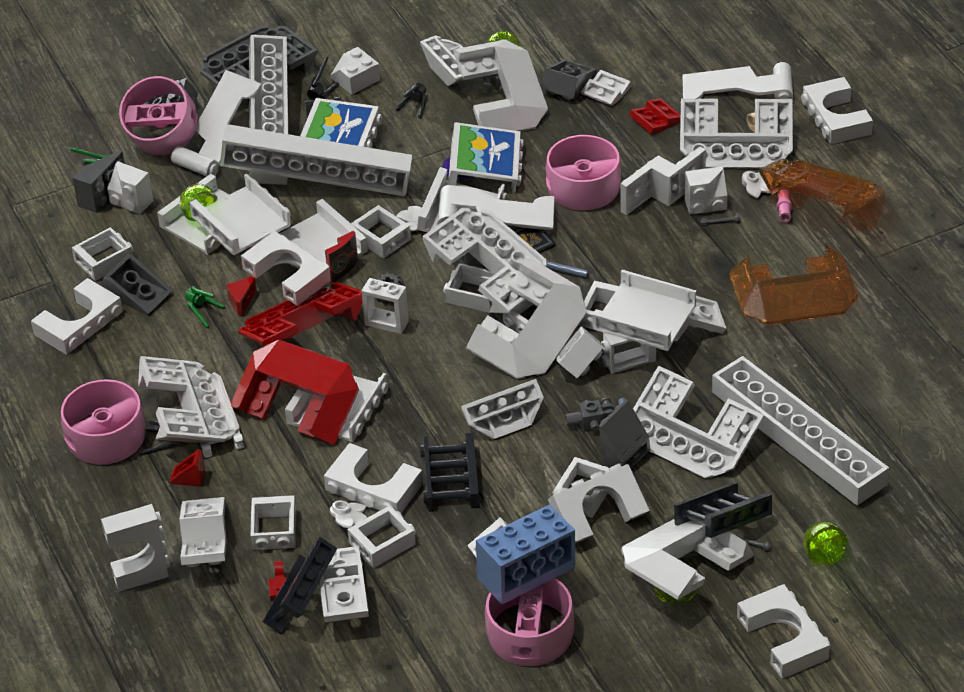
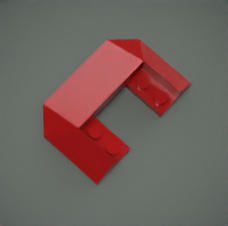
(288, 320)
(305, 370)

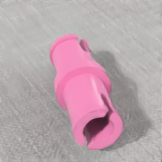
(784, 206)

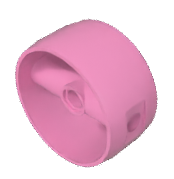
(135, 114)
(583, 172)
(113, 429)
(527, 645)

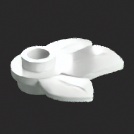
(754, 183)
(410, 216)
(347, 514)

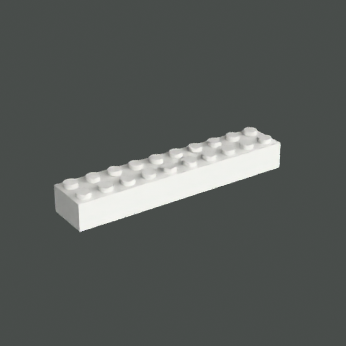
(270, 104)
(315, 160)
(803, 431)

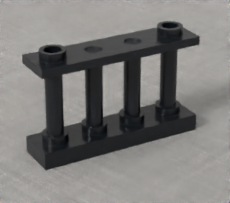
(469, 478)
(724, 508)
(299, 585)

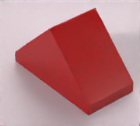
(241, 293)
(189, 471)

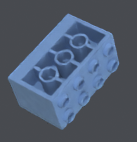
(525, 554)

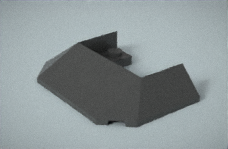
(235, 55)

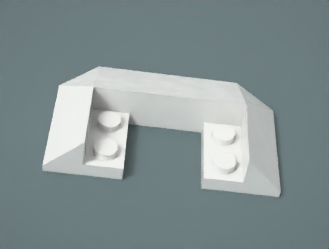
(524, 97)
(737, 150)
(491, 245)
(544, 334)
(203, 398)
(685, 445)
(657, 555)

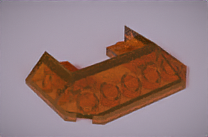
(820, 183)
(820, 293)

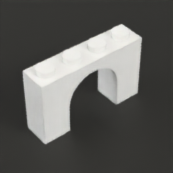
(835, 126)
(277, 250)
(70, 334)
(343, 481)
(617, 483)
(134, 526)
(780, 606)

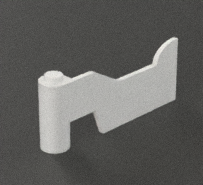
(740, 79)
(212, 123)
(512, 213)

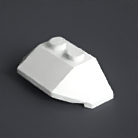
(442, 58)
(505, 410)

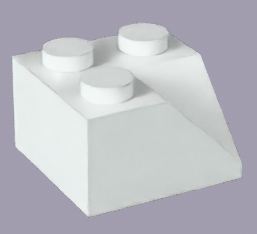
(356, 71)
(130, 188)
(705, 190)
(580, 352)

